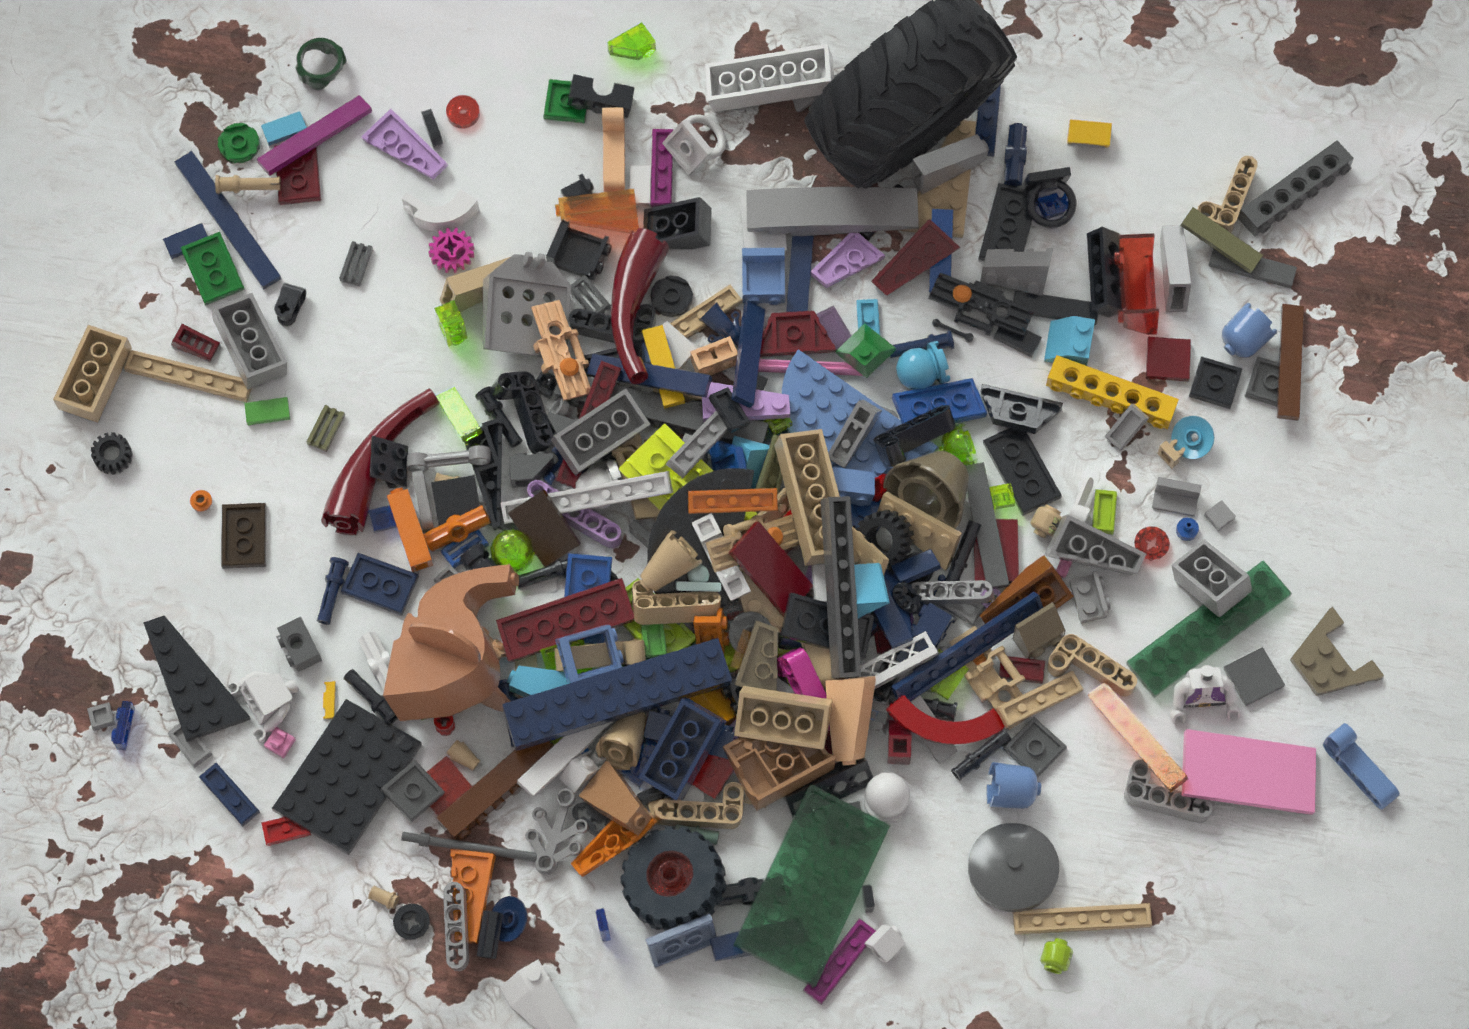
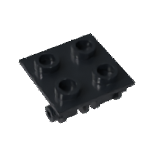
(388, 462)

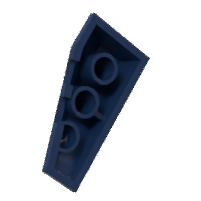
(891, 618)

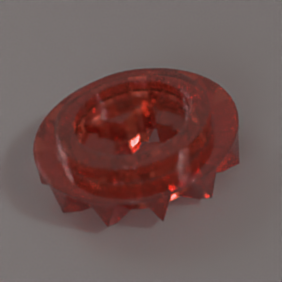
(1149, 534)

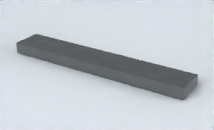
(988, 535)

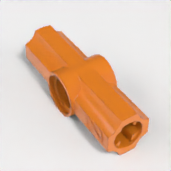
(468, 522)

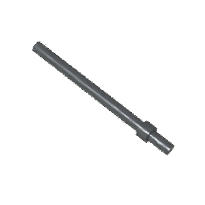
(425, 839)

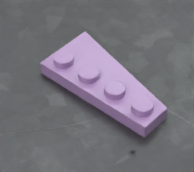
(404, 144)
(766, 404)

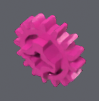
(441, 254)

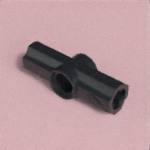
(741, 892)

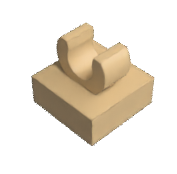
(1169, 454)

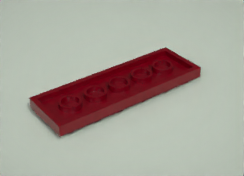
(538, 627)

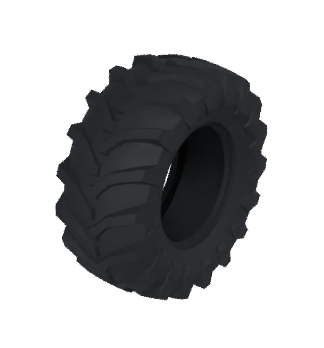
(909, 90)

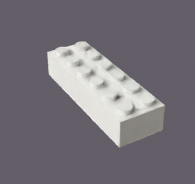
(769, 77)

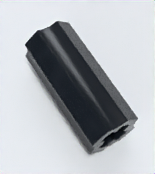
(489, 934)

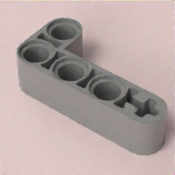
(1167, 807)

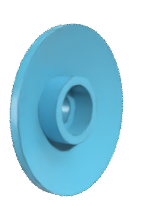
(1183, 433)

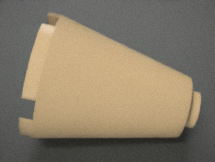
(669, 562)
(623, 742)

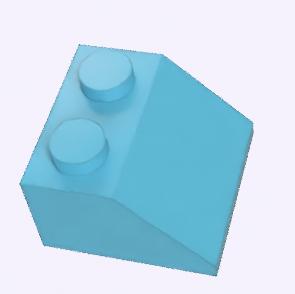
(1070, 339)

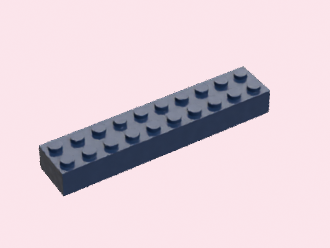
(616, 694)

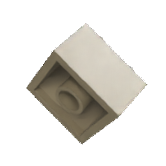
(1039, 632)

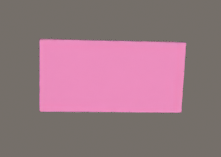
(1249, 772)

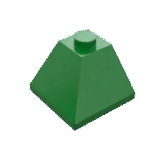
(865, 350)

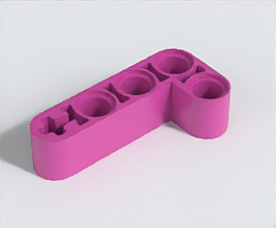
(800, 674)

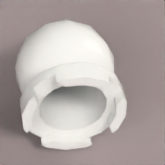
(599, 476)
(887, 797)

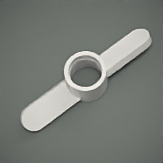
(1078, 509)

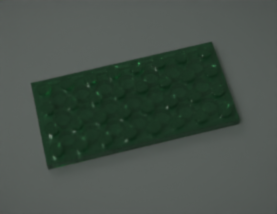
(811, 885)

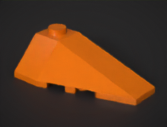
(607, 845)

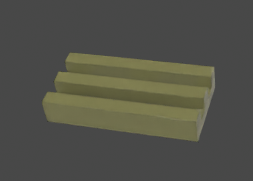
(332, 412)

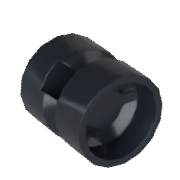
(477, 557)

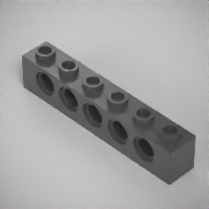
(1333, 155)

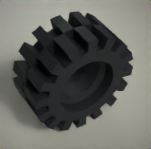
(111, 441)

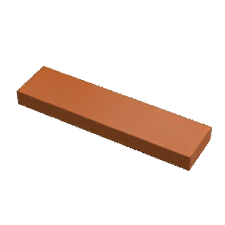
(732, 500)

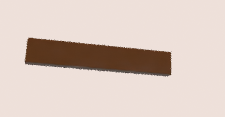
(1290, 362)

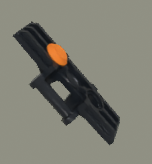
(984, 298)

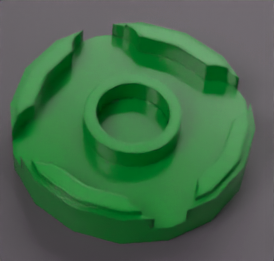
(238, 143)

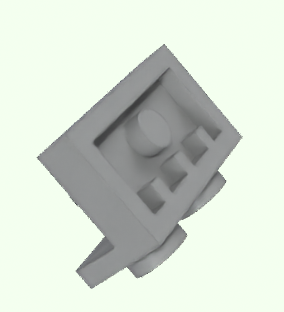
(1090, 598)

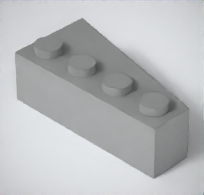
(1089, 546)

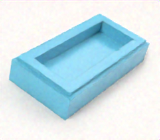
(283, 128)

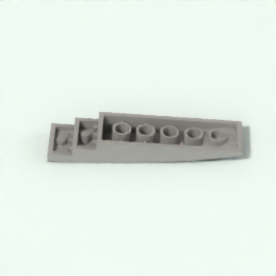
(831, 210)

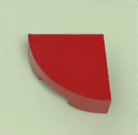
(879, 488)

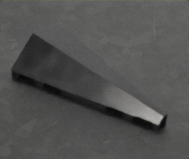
(490, 475)

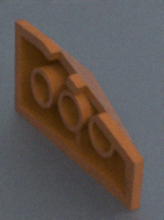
(1037, 578)

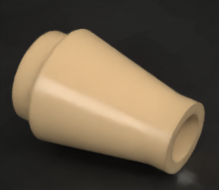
(463, 755)

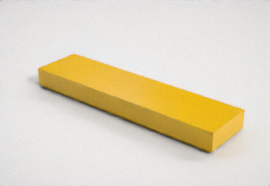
(660, 355)

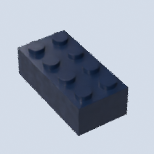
(682, 749)

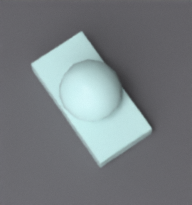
(698, 581)

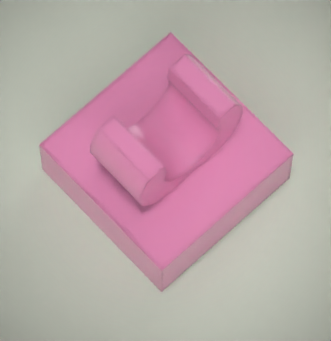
(279, 742)

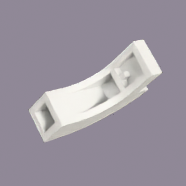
(439, 218)

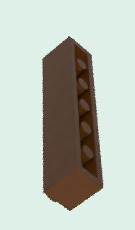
(489, 792)

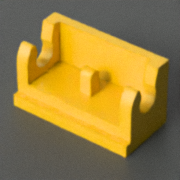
(1089, 132)

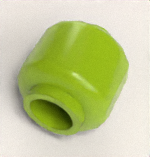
(1056, 956)

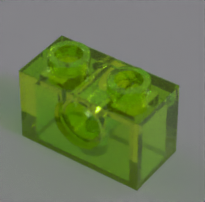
(451, 323)

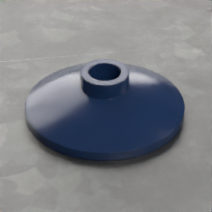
(513, 918)

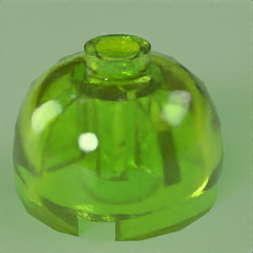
(959, 444)
(512, 548)

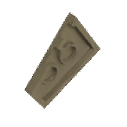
(760, 659)

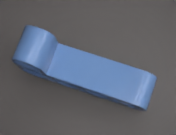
(1359, 766)

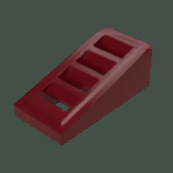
(191, 333)

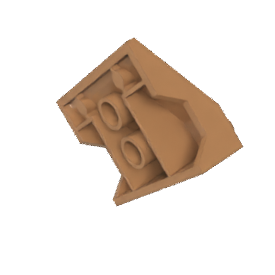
(775, 769)

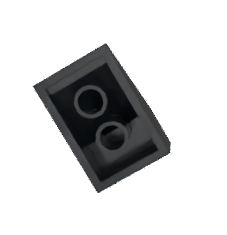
(681, 223)

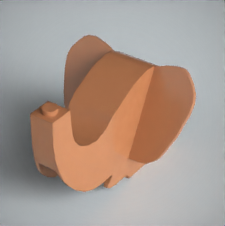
(444, 654)

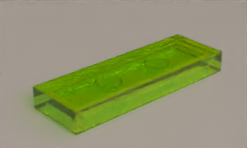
(459, 414)

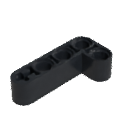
(593, 318)
(509, 387)
(913, 433)

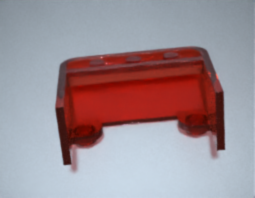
(1137, 283)

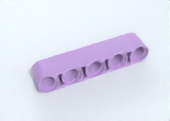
(586, 516)

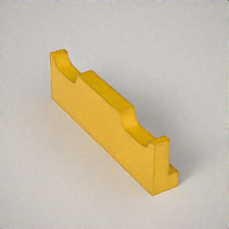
(329, 700)

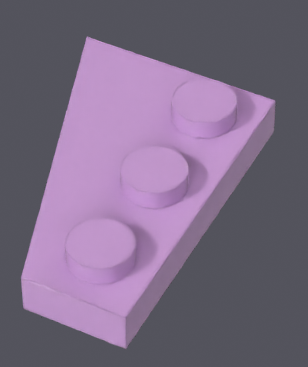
(846, 259)

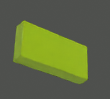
(1104, 510)

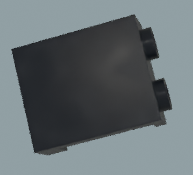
(578, 251)

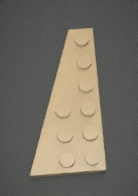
(950, 194)

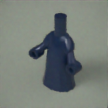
(721, 324)

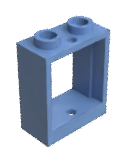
(567, 659)

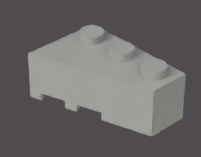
(1017, 270)

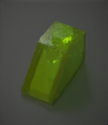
(633, 43)

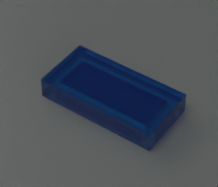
(603, 925)

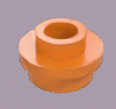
(203, 506)

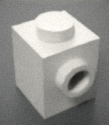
(886, 943)

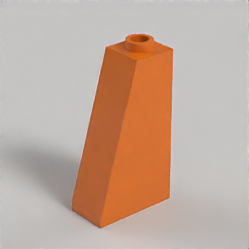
(409, 529)

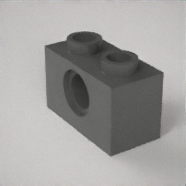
(295, 632)

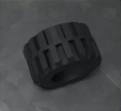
(898, 529)

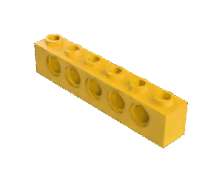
(1106, 382)

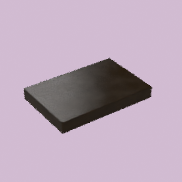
(544, 527)
(243, 535)

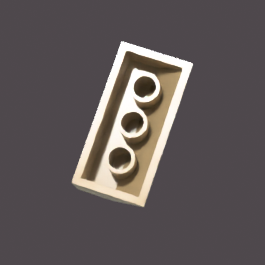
(783, 717)

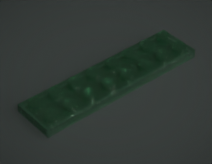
(1205, 633)

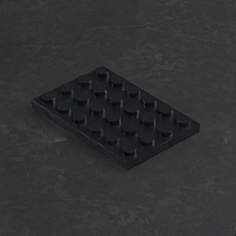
(343, 776)

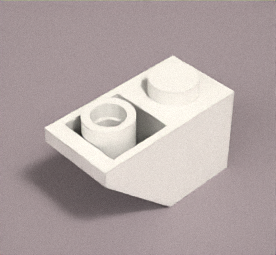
(582, 770)

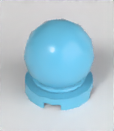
(921, 367)

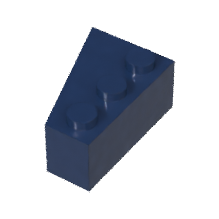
(935, 623)

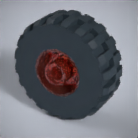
(673, 878)

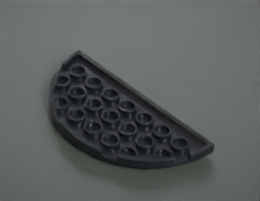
(675, 517)

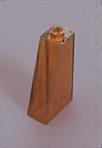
(601, 210)

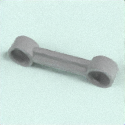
(475, 455)

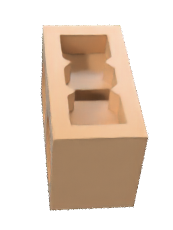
(714, 357)

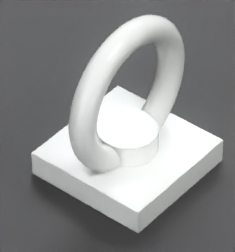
(689, 147)

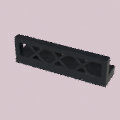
(840, 773)

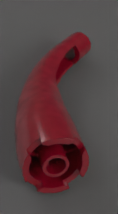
(633, 276)
(353, 489)

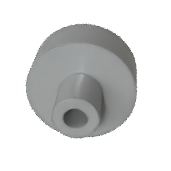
(561, 408)

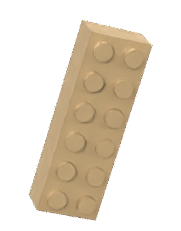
(807, 480)

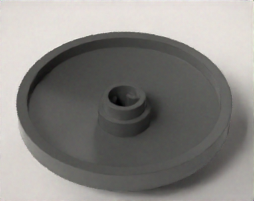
(1013, 867)

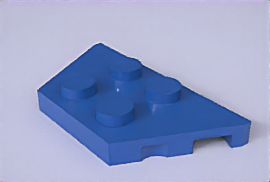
(727, 456)

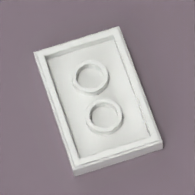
(759, 239)

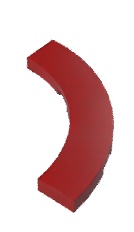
(944, 731)

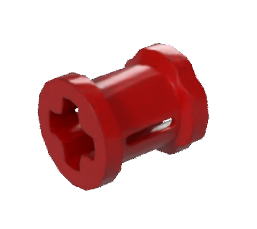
(446, 730)

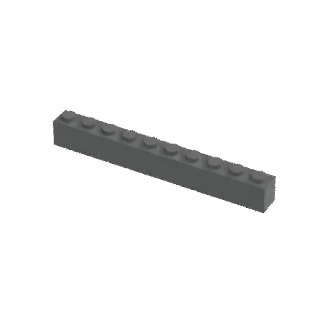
(680, 418)

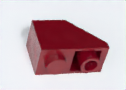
(898, 744)

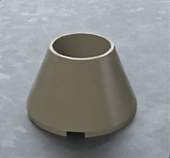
(933, 484)

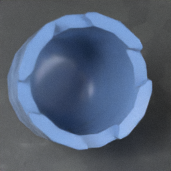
(1247, 332)
(1012, 786)

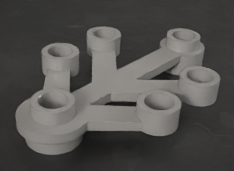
(555, 835)

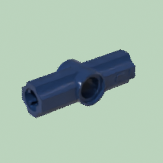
(1015, 154)

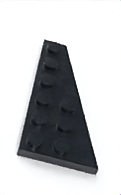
(195, 692)

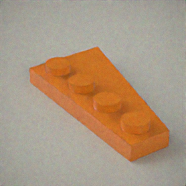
(474, 873)

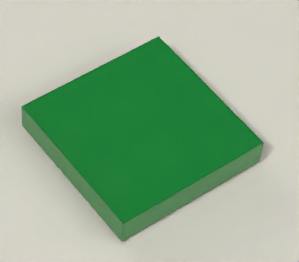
(556, 103)

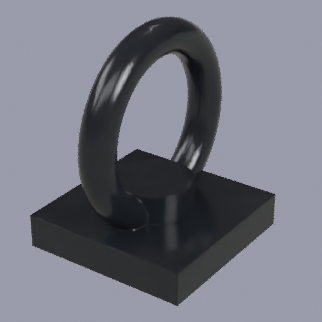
(1045, 182)

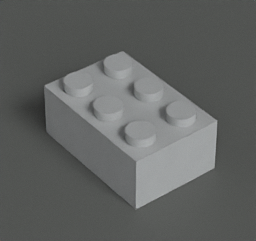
(1211, 578)

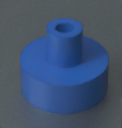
(1187, 529)

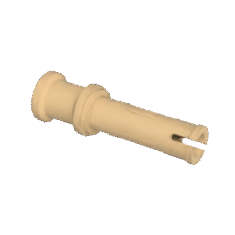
(235, 184)

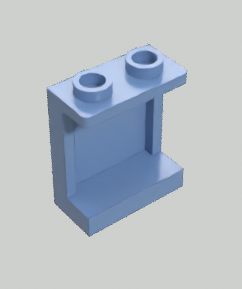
(763, 275)

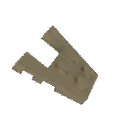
(1322, 663)

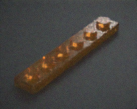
(1138, 737)

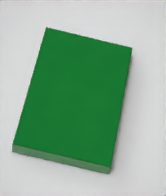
(212, 268)

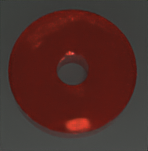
(459, 103)

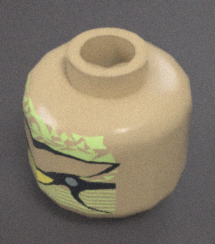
(1045, 521)

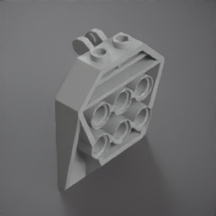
(517, 276)

